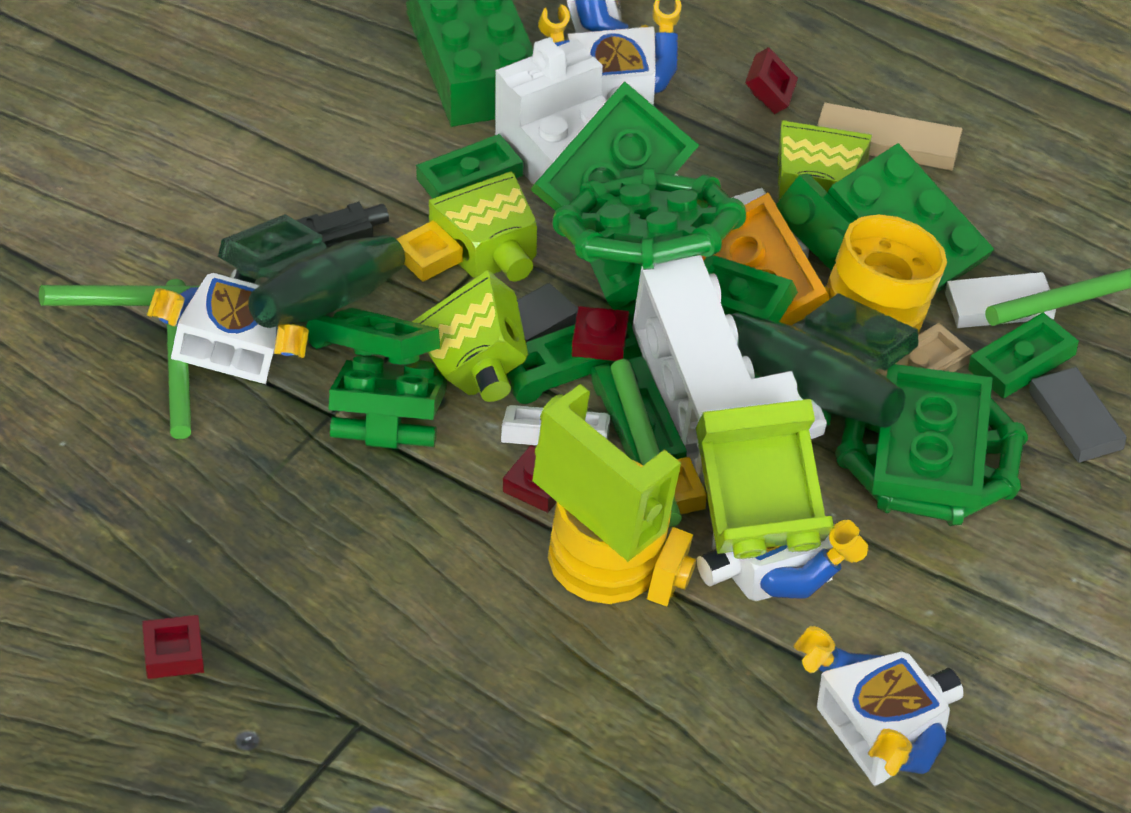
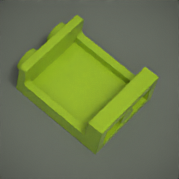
(762, 478)
(599, 482)

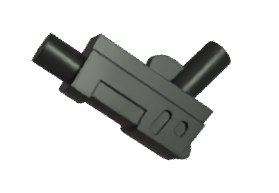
(347, 223)

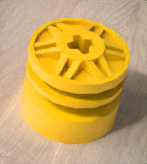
(889, 267)
(592, 567)

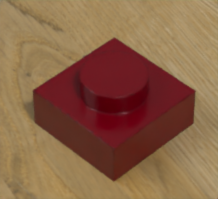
(771, 80)
(600, 333)
(519, 483)
(172, 646)

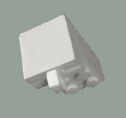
(547, 102)
(696, 351)

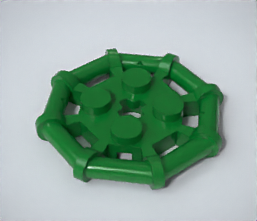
(649, 218)
(998, 483)

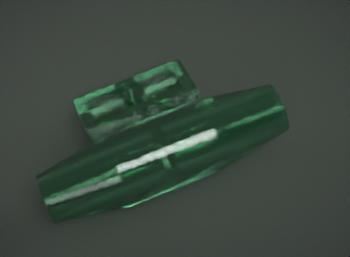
(304, 273)
(834, 357)

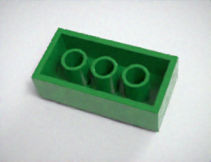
(464, 49)

